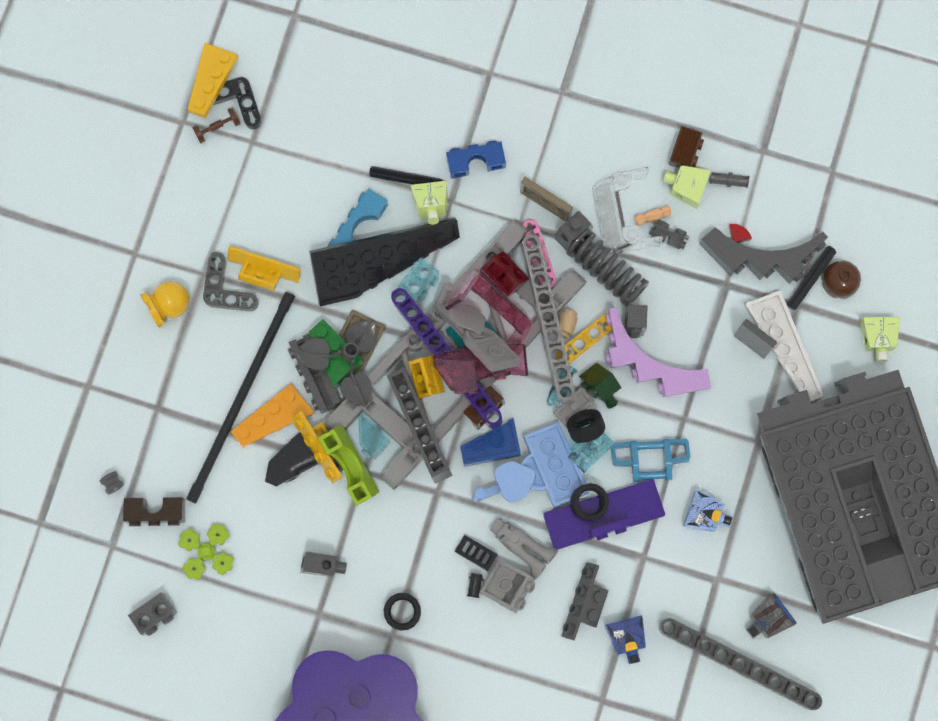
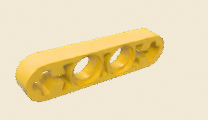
(585, 337)

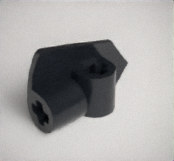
(290, 462)

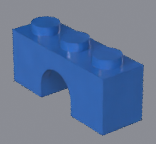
(491, 154)

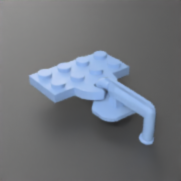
(542, 470)

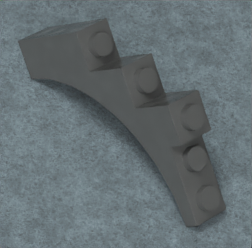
(787, 262)

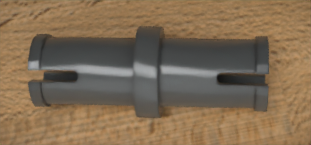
(729, 179)

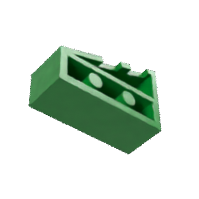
(337, 368)

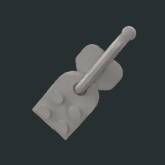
(482, 341)

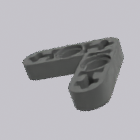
(217, 289)

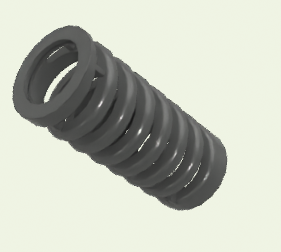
(578, 249)

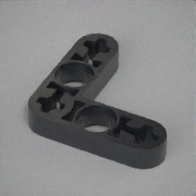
(235, 92)

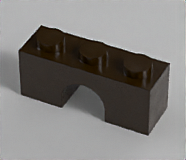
(136, 512)

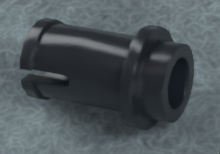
(474, 585)

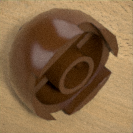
(841, 279)

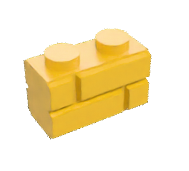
(425, 377)

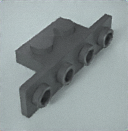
(586, 604)

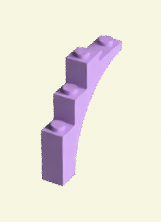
(625, 352)

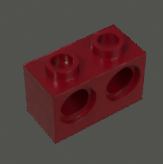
(505, 273)

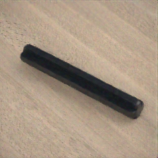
(399, 176)
(811, 278)

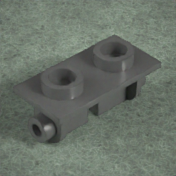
(676, 236)

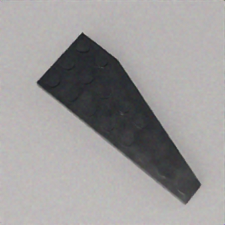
(356, 266)

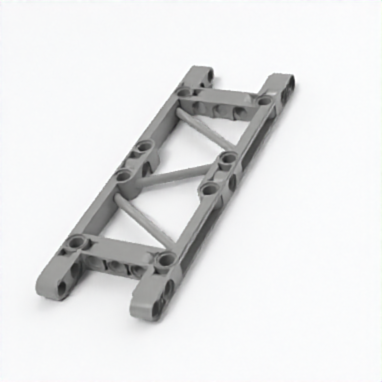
(387, 419)

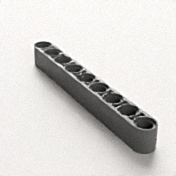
(747, 671)

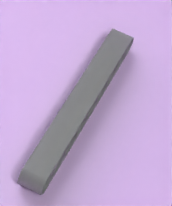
(549, 308)

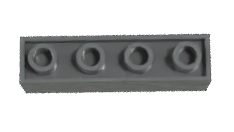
(316, 381)

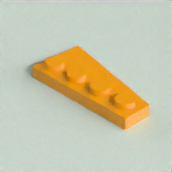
(272, 416)

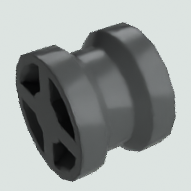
(111, 482)

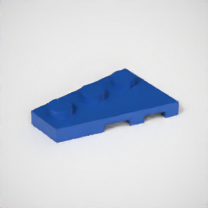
(493, 446)

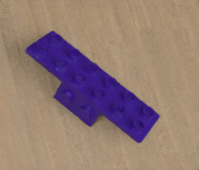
(626, 509)

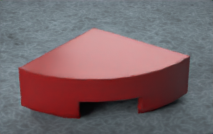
(739, 233)

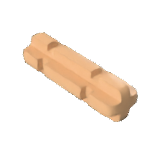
(652, 215)

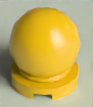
(167, 301)

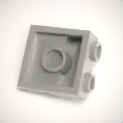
(508, 586)

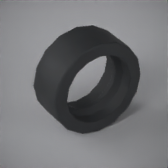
(583, 418)
(603, 498)
(402, 626)

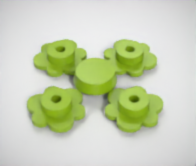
(206, 551)

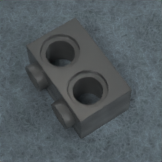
(636, 320)
(150, 609)

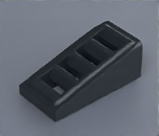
(490, 561)

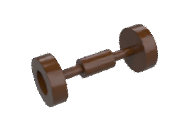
(216, 125)

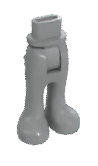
(515, 538)

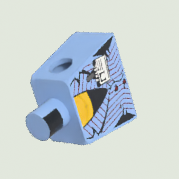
(706, 513)

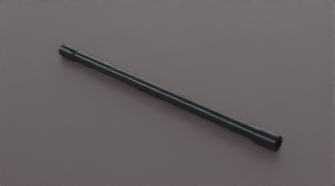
(198, 485)

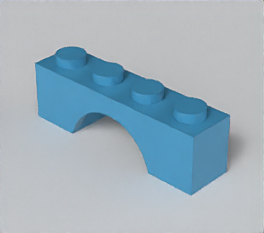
(370, 207)

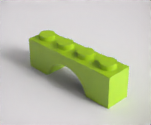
(359, 481)

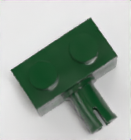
(600, 384)

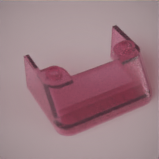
(497, 299)
(462, 368)

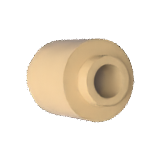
(567, 322)

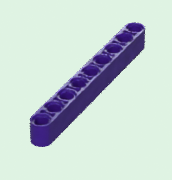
(432, 334)

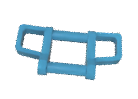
(665, 445)

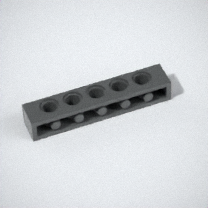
(419, 425)

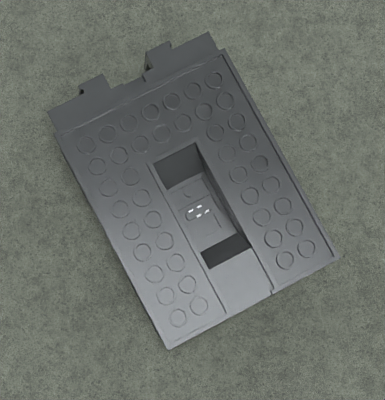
(856, 492)

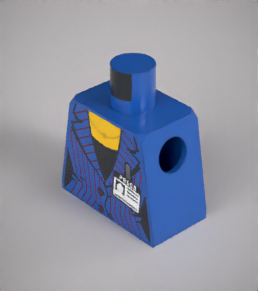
(627, 637)

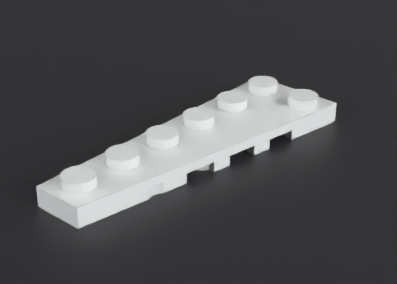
(774, 318)

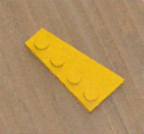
(210, 78)

